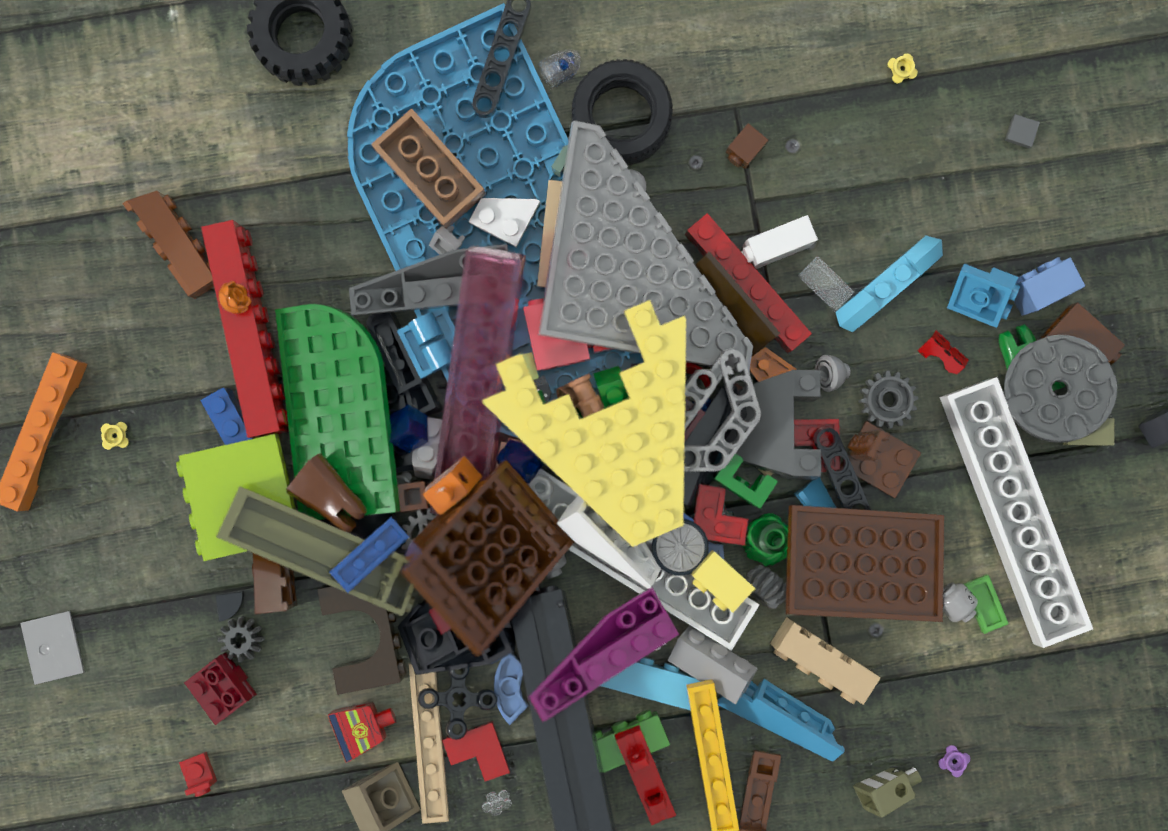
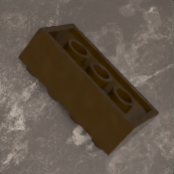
(745, 312)

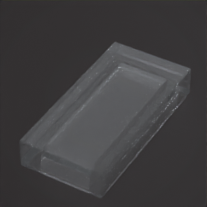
(826, 283)

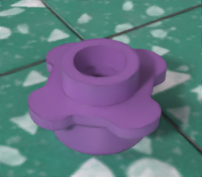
(960, 765)

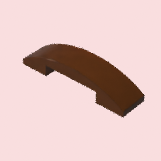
(759, 791)

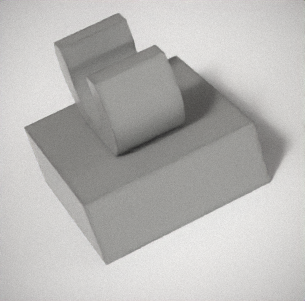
(444, 241)

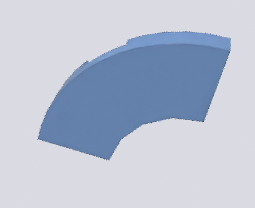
(508, 688)

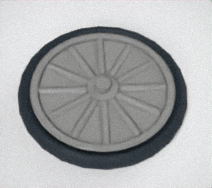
(681, 549)

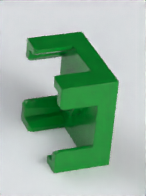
(756, 494)

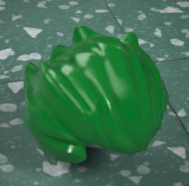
(767, 540)

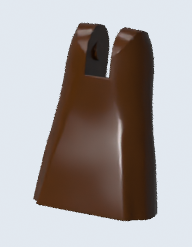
(326, 493)

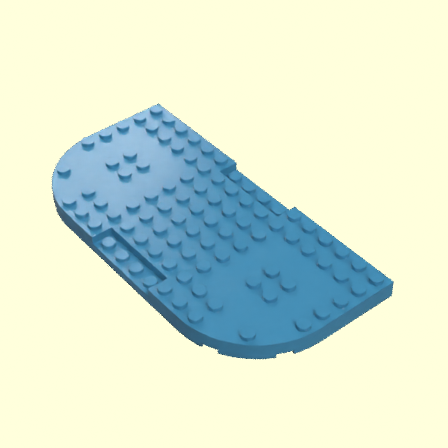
(505, 154)

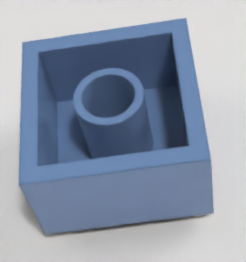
(1050, 284)

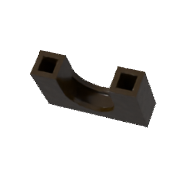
(381, 668)

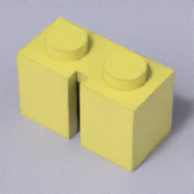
(722, 581)

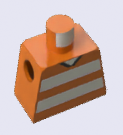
(449, 488)

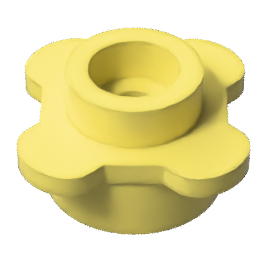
(909, 65)
(107, 435)

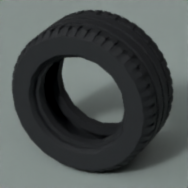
(635, 77)

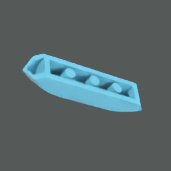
(889, 283)

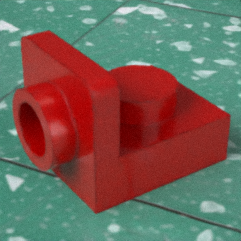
(198, 774)

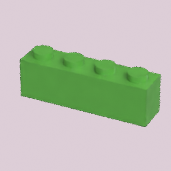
(651, 729)

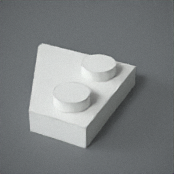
(504, 217)

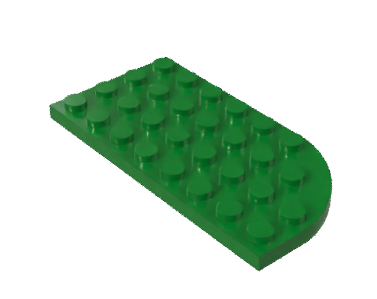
(338, 402)

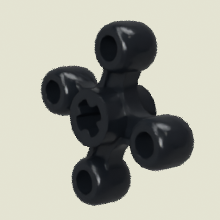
(457, 711)

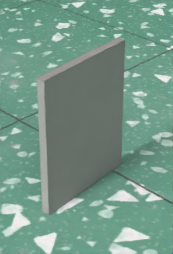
(52, 647)

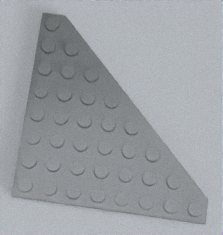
(619, 253)

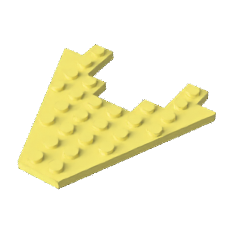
(626, 455)

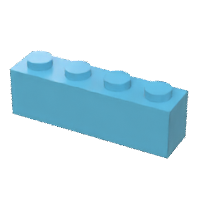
(654, 682)

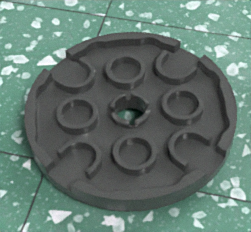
(1065, 360)

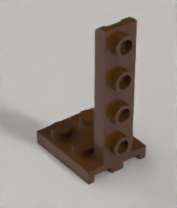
(881, 459)

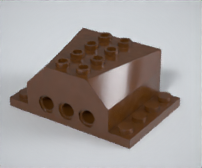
(486, 556)

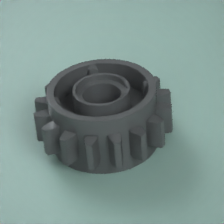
(902, 396)

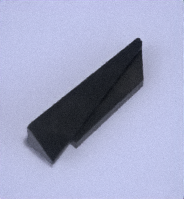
(418, 391)
(702, 434)

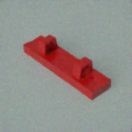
(645, 774)

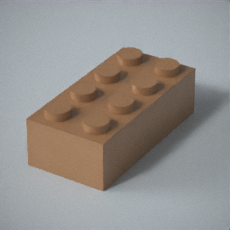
(428, 169)

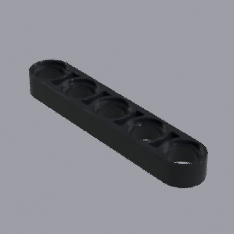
(495, 66)
(845, 473)

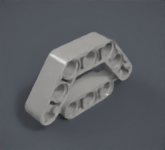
(737, 402)

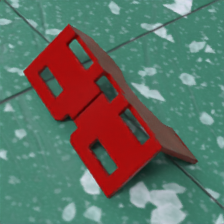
(934, 349)

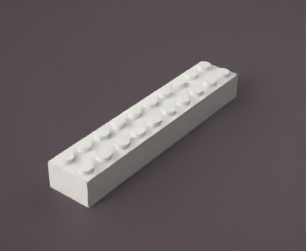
(1016, 513)
(675, 592)

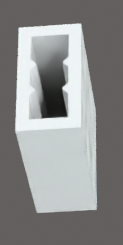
(779, 242)

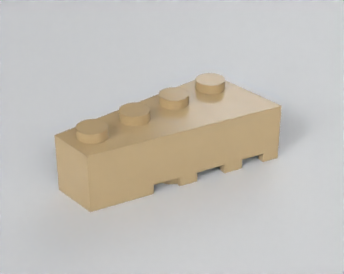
(824, 661)

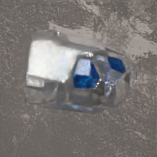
(559, 67)

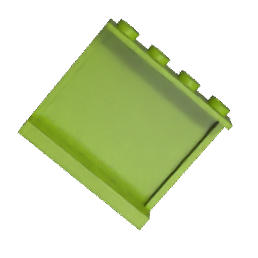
(215, 477)

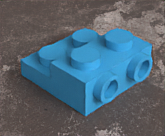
(984, 294)

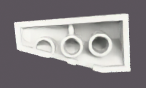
(598, 537)

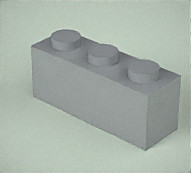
(712, 661)

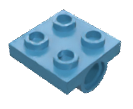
(429, 341)

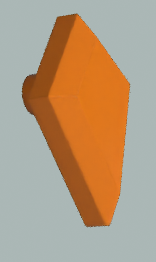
(767, 365)

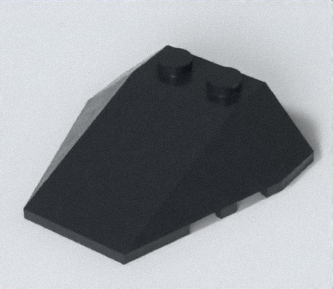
(437, 653)

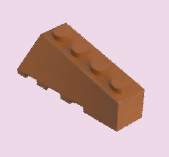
(173, 241)

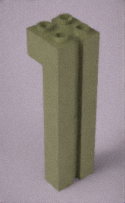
(311, 548)

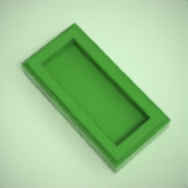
(988, 610)

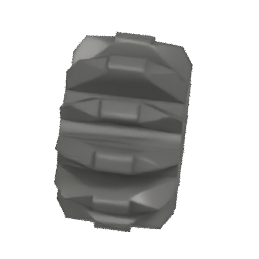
(768, 586)
(245, 649)

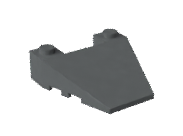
(772, 439)

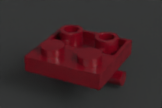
(220, 688)

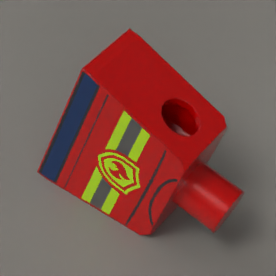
(359, 728)

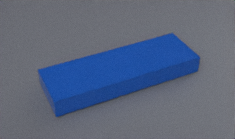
(369, 554)

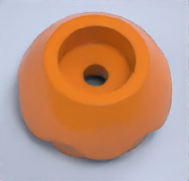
(234, 298)

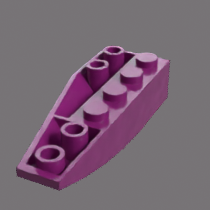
(607, 650)

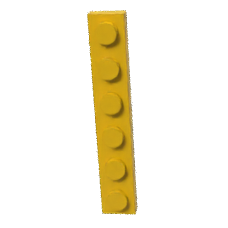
(712, 756)

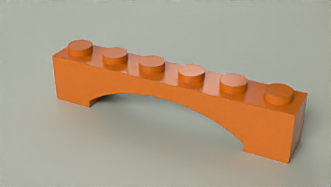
(23, 468)

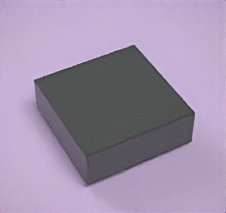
(1022, 131)

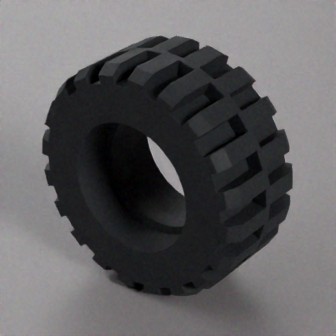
(302, 66)

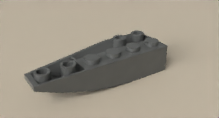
(416, 287)

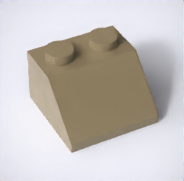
(381, 799)

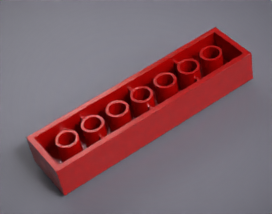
(247, 332)

